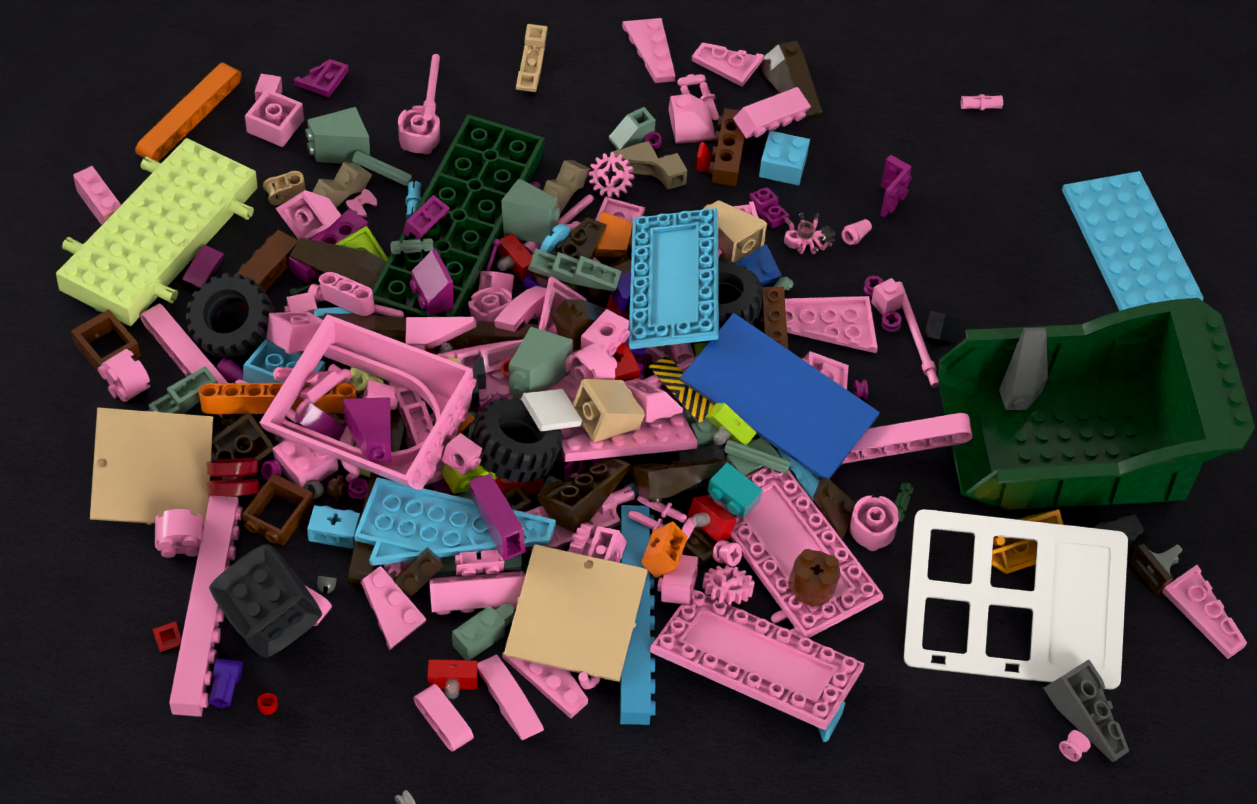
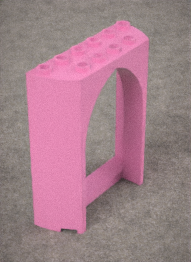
(437, 380)

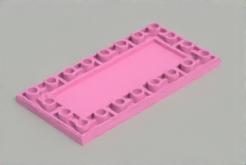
(779, 532)
(758, 659)

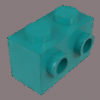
(734, 490)

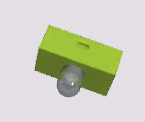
(729, 425)

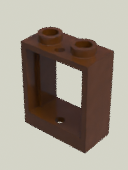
(98, 327)
(286, 490)

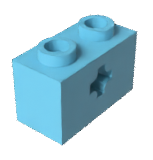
(333, 526)

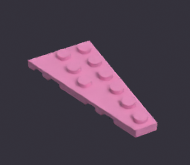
(832, 320)
(653, 437)

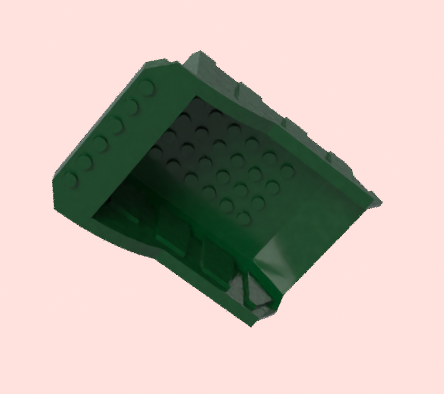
(1120, 418)

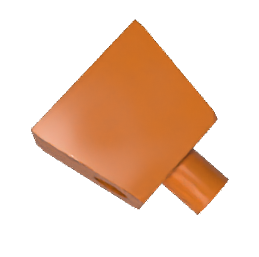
(616, 238)

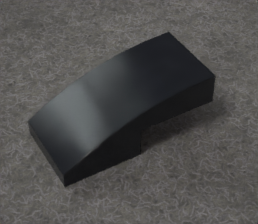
(480, 376)

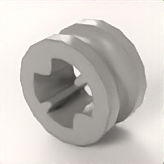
(406, 798)

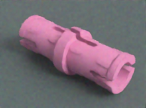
(981, 102)

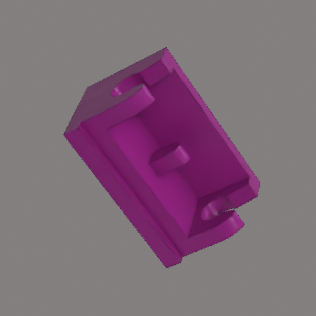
(425, 217)

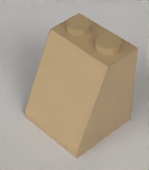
(737, 232)
(607, 408)

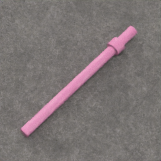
(429, 104)
(928, 366)

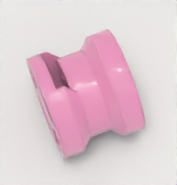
(727, 553)
(1075, 745)

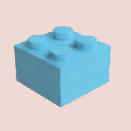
(784, 158)

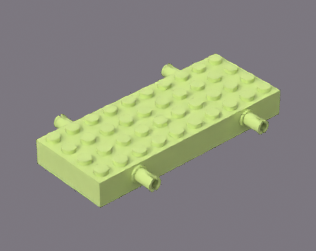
(157, 231)

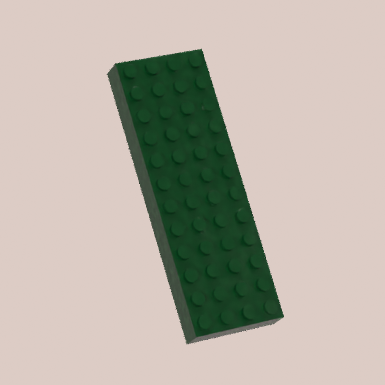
(472, 183)

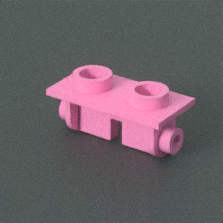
(490, 563)

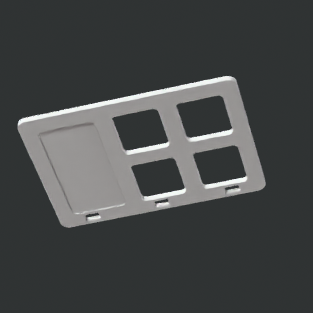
(1073, 603)

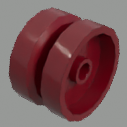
(233, 480)

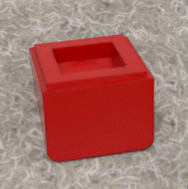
(704, 158)
(167, 636)

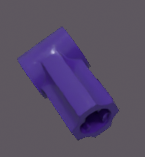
(225, 677)

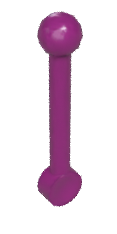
(496, 242)

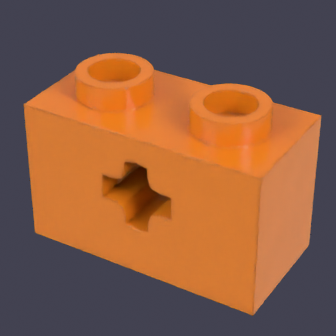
(664, 549)

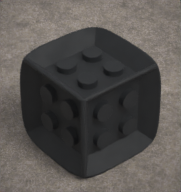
(265, 601)

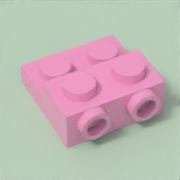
(833, 369)

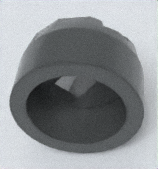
(314, 487)
(327, 582)

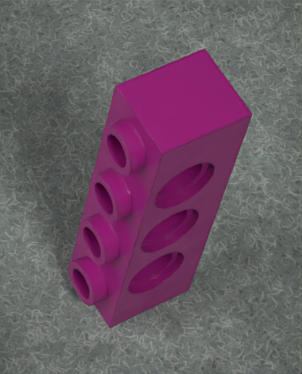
(343, 227)

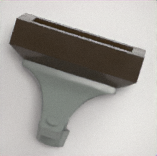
(1154, 567)

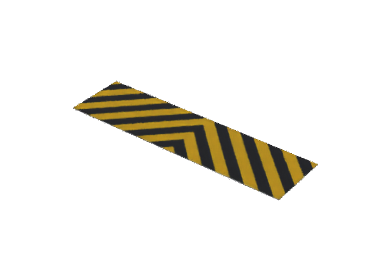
(670, 375)

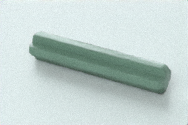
(381, 168)
(757, 456)

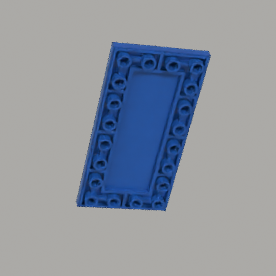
(780, 397)

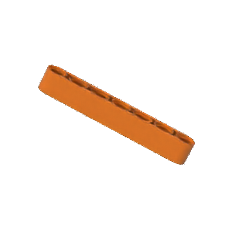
(188, 112)
(257, 397)

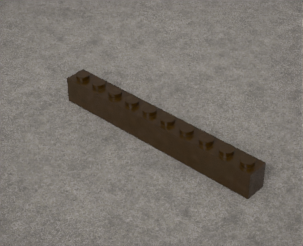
(395, 328)

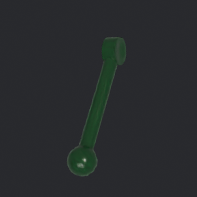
(294, 291)

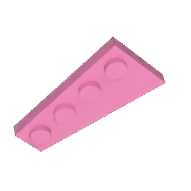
(554, 683)

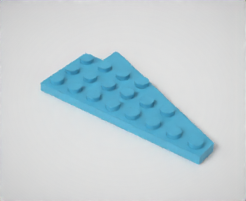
(409, 520)

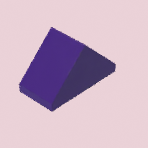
(622, 292)

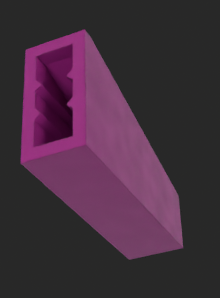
(371, 426)
(498, 516)

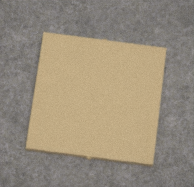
(149, 465)
(576, 613)

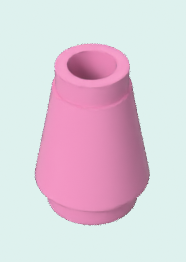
(856, 231)

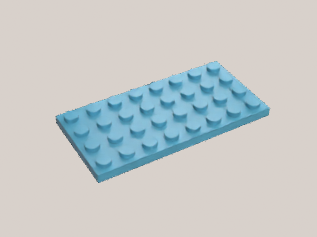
(1130, 240)

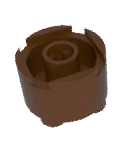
(814, 577)

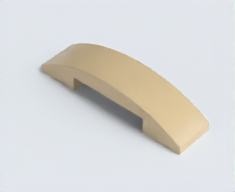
(532, 58)

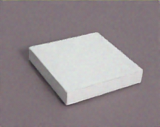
(551, 409)

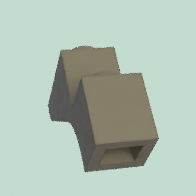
(644, 161)
(570, 178)
(349, 180)

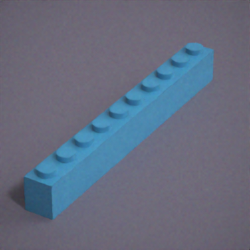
(636, 679)

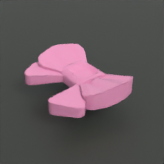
(356, 203)

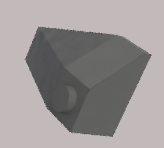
(1026, 370)
(1083, 703)

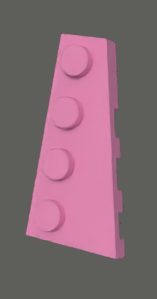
(652, 46)
(1197, 602)

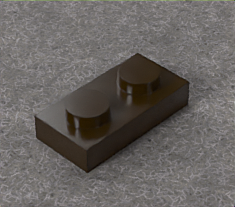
(419, 571)

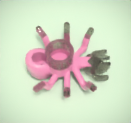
(806, 235)

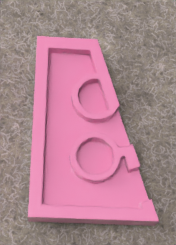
(727, 63)
(393, 609)

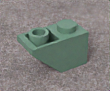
(633, 129)

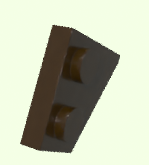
(834, 505)
(700, 545)

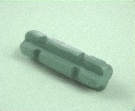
(411, 246)

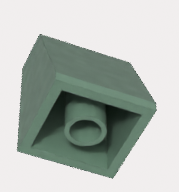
(337, 136)
(529, 213)
(538, 362)

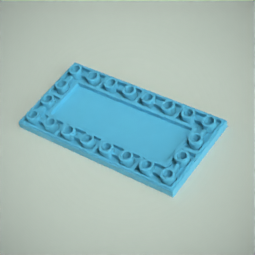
(674, 279)

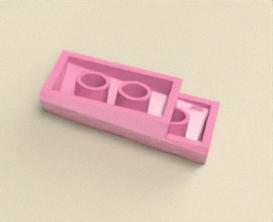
(555, 295)

